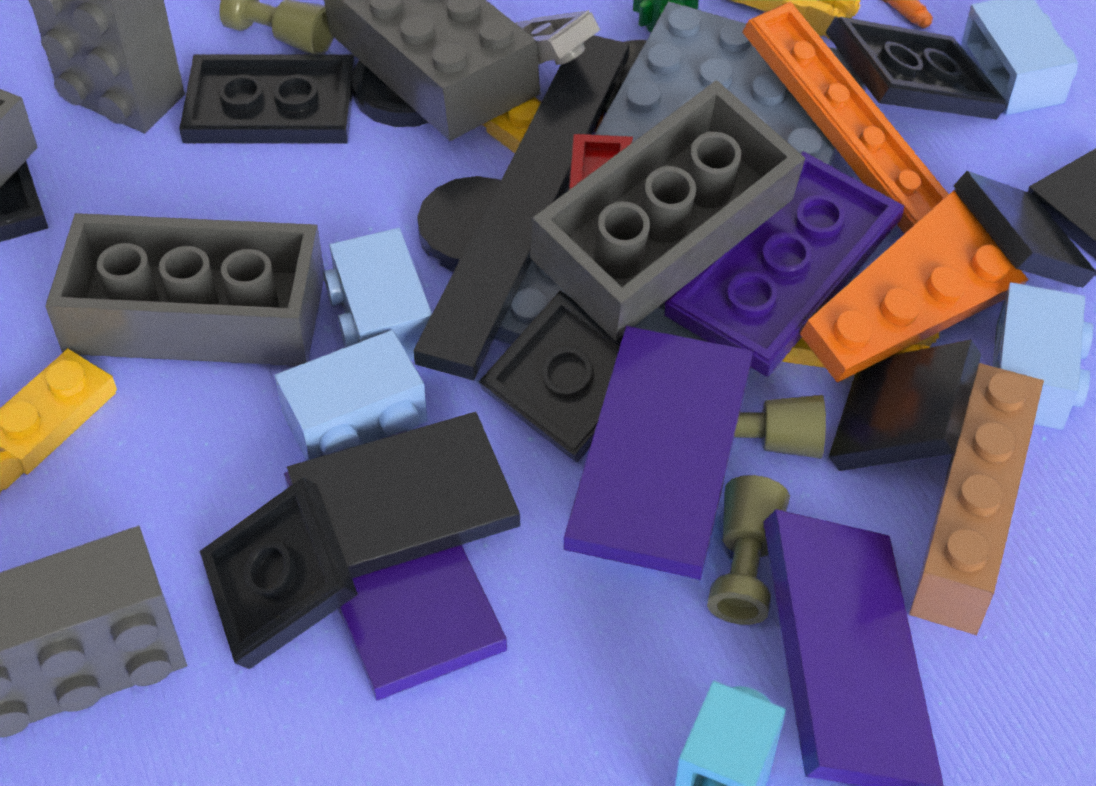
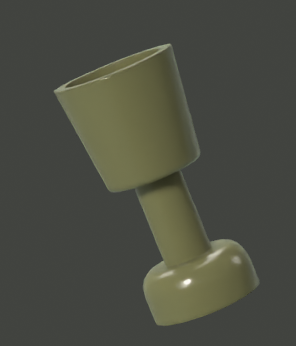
(292, 22)
(788, 426)
(747, 503)

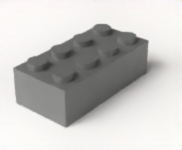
(112, 57)
(443, 57)
(665, 208)
(188, 289)
(82, 629)

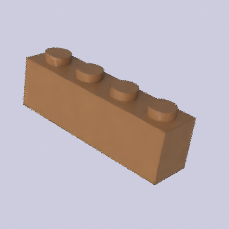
(977, 501)

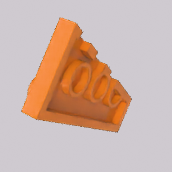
(912, 291)

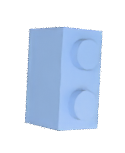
(1020, 53)
(377, 289)
(1046, 338)
(352, 396)

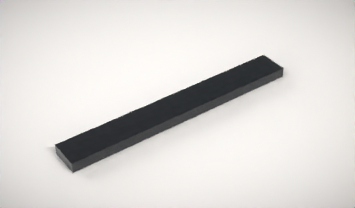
(501, 245)

